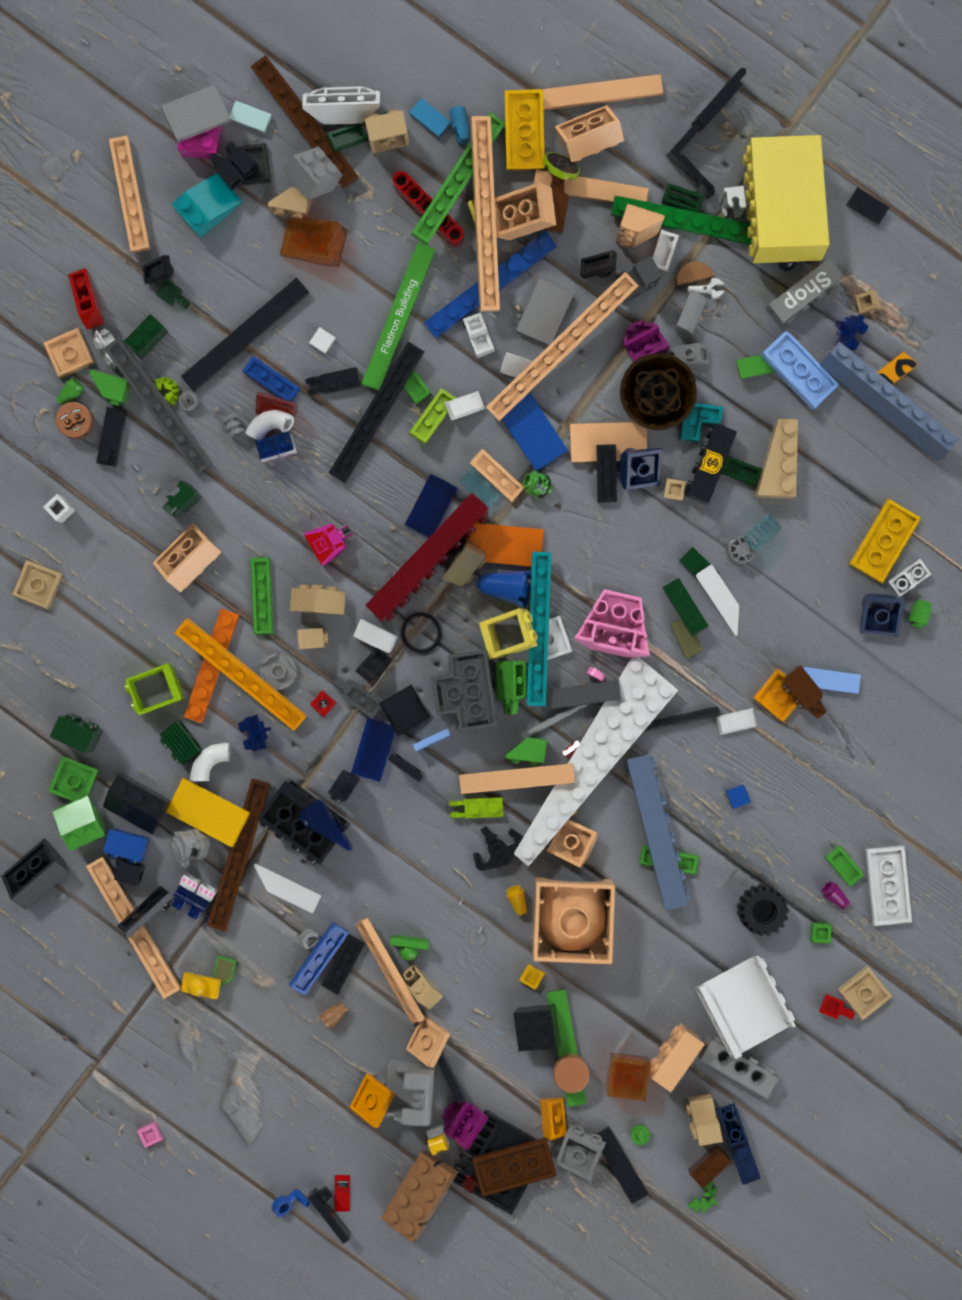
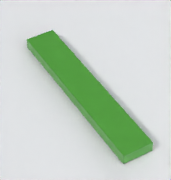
(567, 1040)

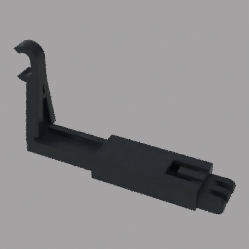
(699, 124)

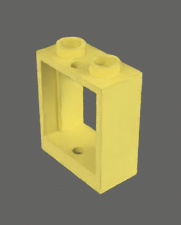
(491, 639)

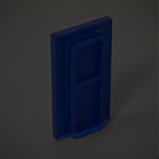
(431, 505)
(373, 750)

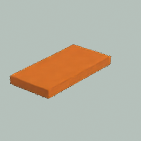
(507, 543)

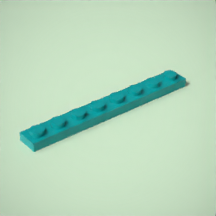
(540, 623)

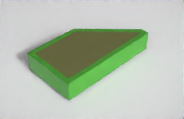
(224, 969)

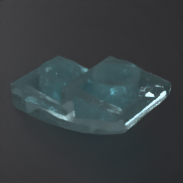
(480, 487)

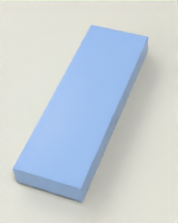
(835, 680)

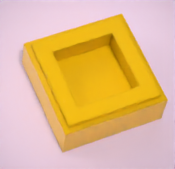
(531, 976)

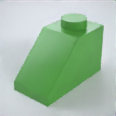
(111, 387)

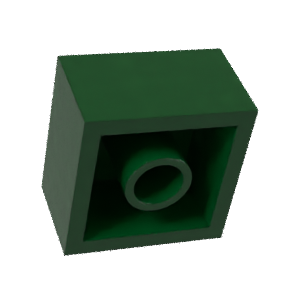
(76, 733)

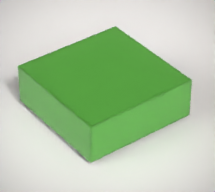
(821, 933)

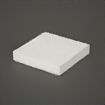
(557, 639)

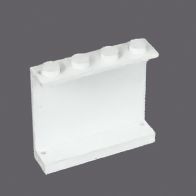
(745, 1006)

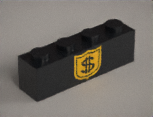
(711, 463)

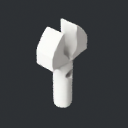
(708, 288)

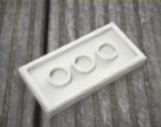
(888, 885)

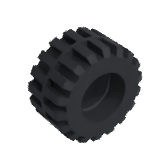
(778, 914)

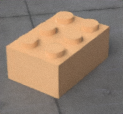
(524, 211)
(675, 1056)

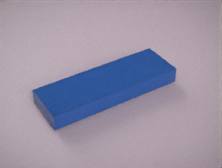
(270, 379)

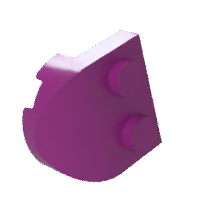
(644, 339)
(463, 1122)

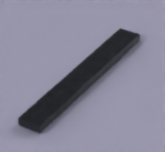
(245, 334)
(376, 412)

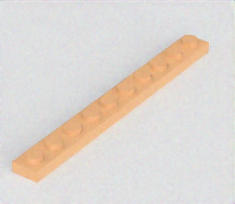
(485, 213)
(562, 346)

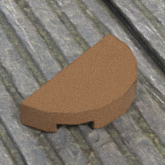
(693, 272)

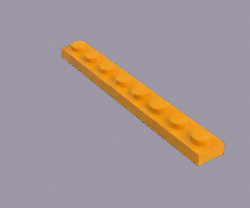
(240, 674)

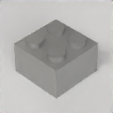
(313, 173)

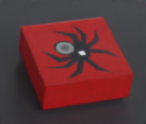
(323, 703)

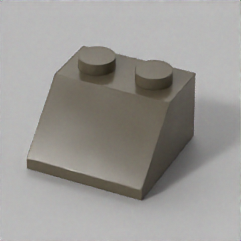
(464, 563)

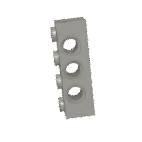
(761, 1085)

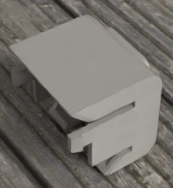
(414, 1092)

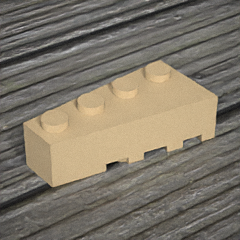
(780, 462)

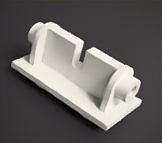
(101, 341)

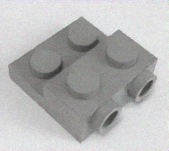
(580, 1152)

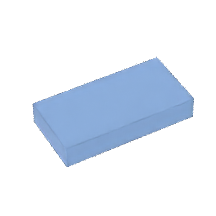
(431, 739)

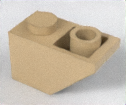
(291, 203)
(421, 987)

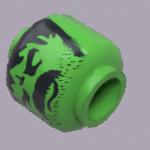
(537, 484)

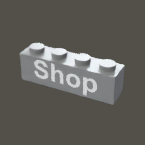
(804, 292)

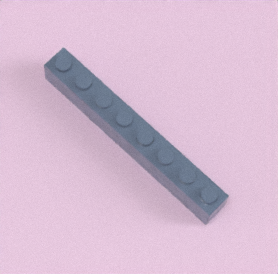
(889, 401)
(657, 832)

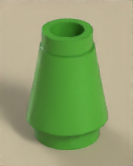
(70, 391)

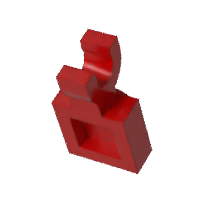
(834, 1007)

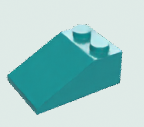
(206, 204)

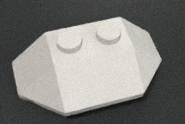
(341, 104)

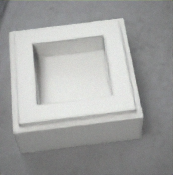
(322, 340)

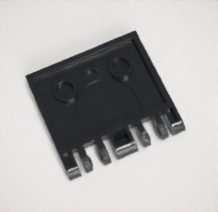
(501, 1136)

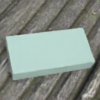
(250, 117)

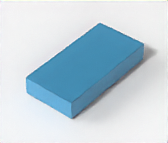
(430, 118)

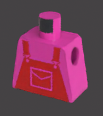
(328, 542)

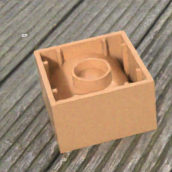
(573, 921)

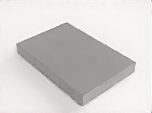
(195, 113)
(544, 312)

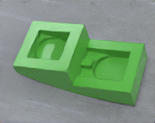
(752, 367)

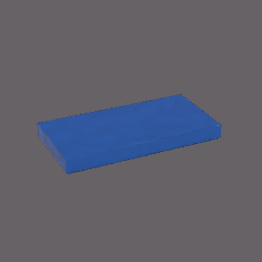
(534, 433)

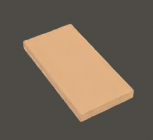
(587, 435)

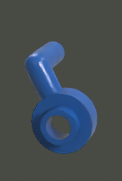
(283, 1204)

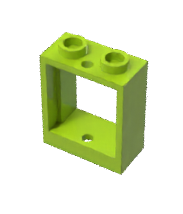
(173, 683)

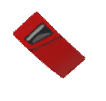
(342, 1193)

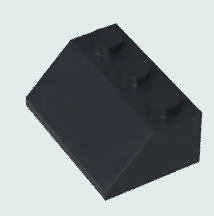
(136, 803)
(34, 874)

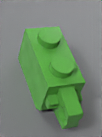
(511, 684)

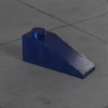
(323, 822)

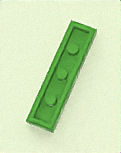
(261, 596)

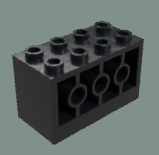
(303, 839)

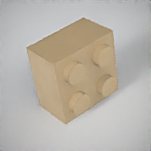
(387, 131)

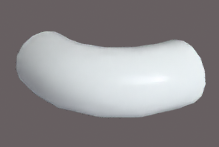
(267, 421)
(207, 759)

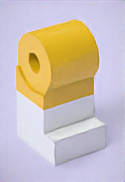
(437, 1140)

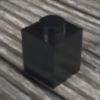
(128, 872)

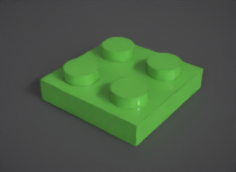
(73, 779)

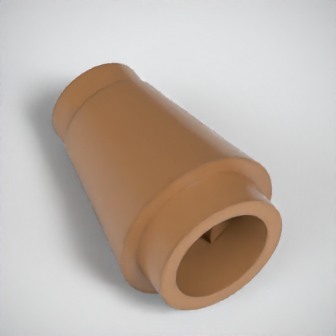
(333, 1015)

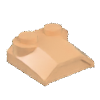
(573, 843)

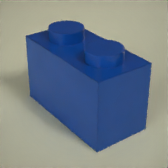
(126, 845)

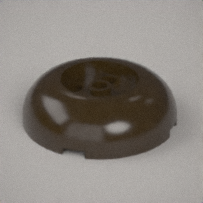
(673, 375)

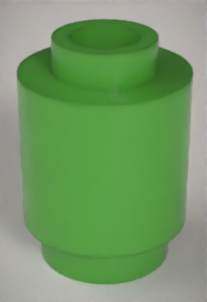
(920, 613)

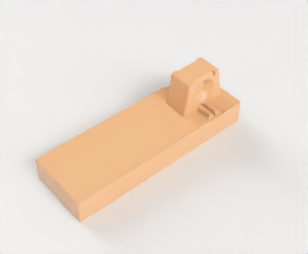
(496, 475)

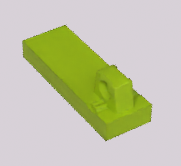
(431, 417)

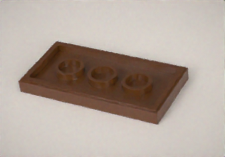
(514, 1166)

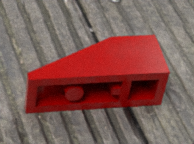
(86, 299)

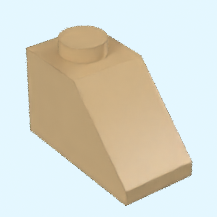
(312, 638)

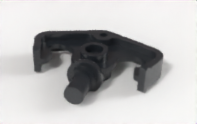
(500, 853)

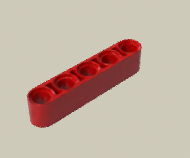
(423, 201)

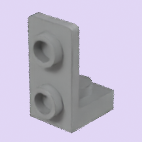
(691, 353)

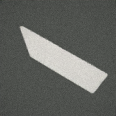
(720, 596)
(288, 889)

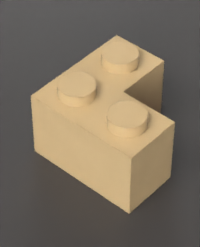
(317, 600)
(704, 1124)

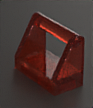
(266, 403)

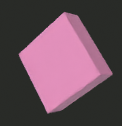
(150, 1134)

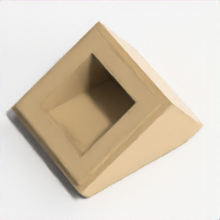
(868, 302)

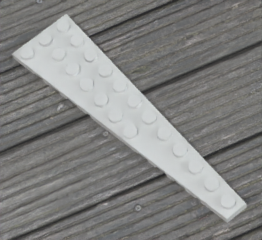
(605, 742)

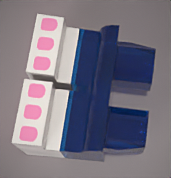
(272, 446)
(185, 894)

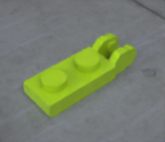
(478, 807)

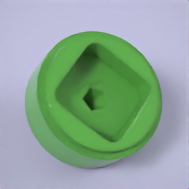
(640, 1134)

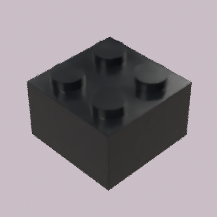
(536, 1027)

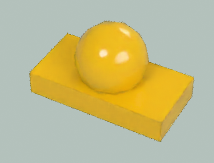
(200, 985)

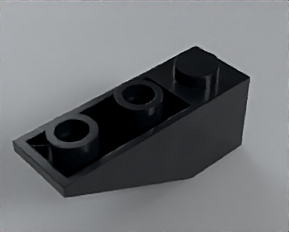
(343, 786)

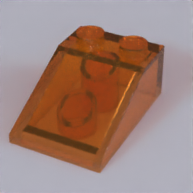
(314, 241)

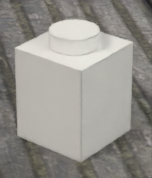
(59, 508)

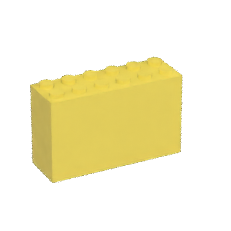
(786, 199)

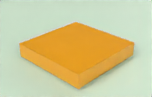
(774, 698)
(372, 1100)

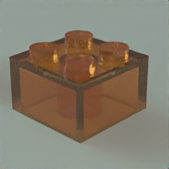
(627, 1076)

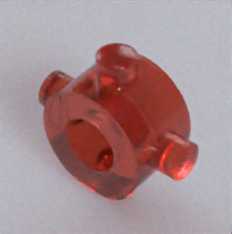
(469, 1184)

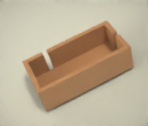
(419, 1195)

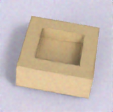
(674, 489)

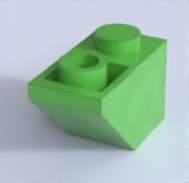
(528, 750)

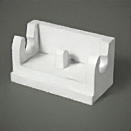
(733, 198)

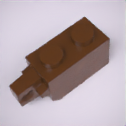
(560, 202)
(804, 690)

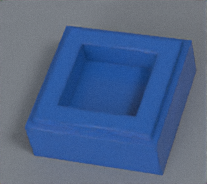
(738, 796)

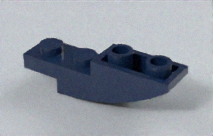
(738, 1143)

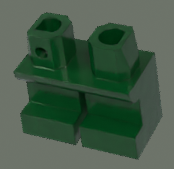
(183, 500)

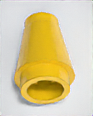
(517, 899)

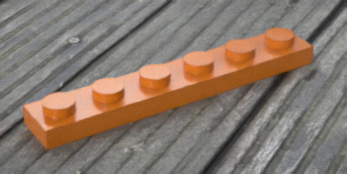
(208, 673)

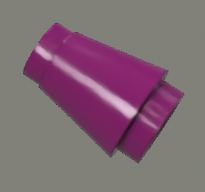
(834, 894)

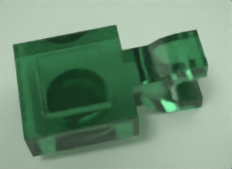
(171, 293)

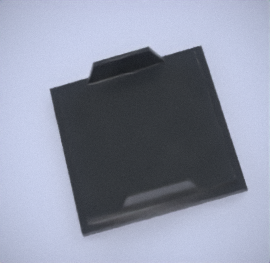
(404, 710)

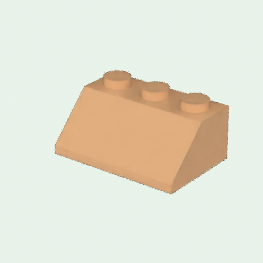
(589, 133)
(638, 226)
(186, 558)

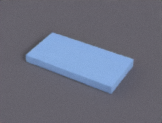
(799, 370)

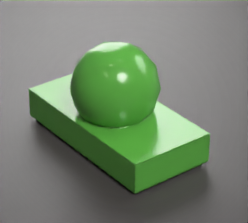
(409, 946)

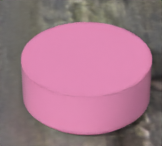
(595, 674)

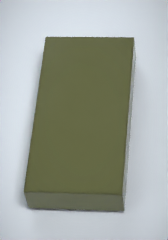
(689, 644)

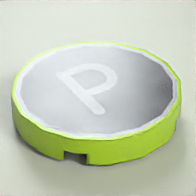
(561, 166)

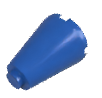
(507, 587)

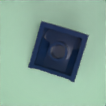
(640, 468)
(881, 614)

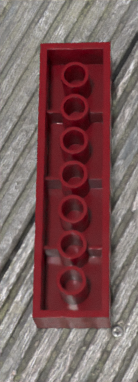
(428, 557)

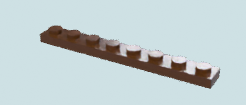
(300, 118)
(238, 857)

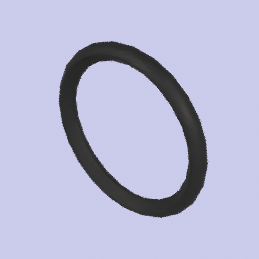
(438, 635)

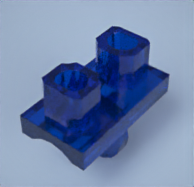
(848, 329)
(256, 732)

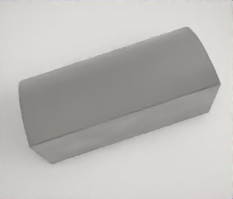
(690, 313)

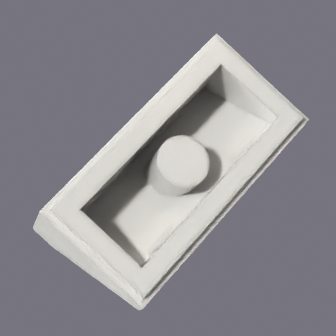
(514, 364)

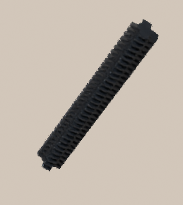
(694, 715)

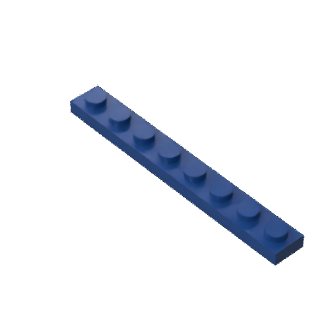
(507, 272)

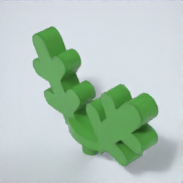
(704, 1204)

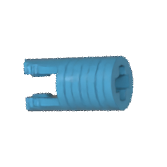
(459, 124)

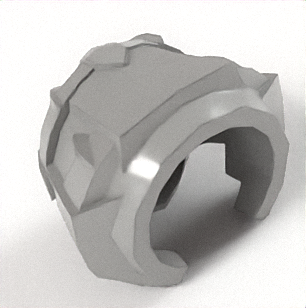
(189, 845)

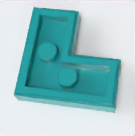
(700, 415)

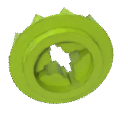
(171, 385)

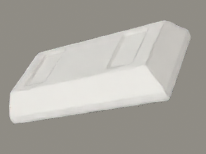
(665, 249)
(464, 405)
(736, 721)

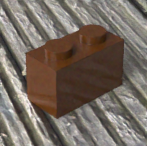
(709, 1165)

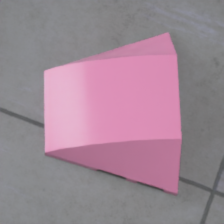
(615, 626)

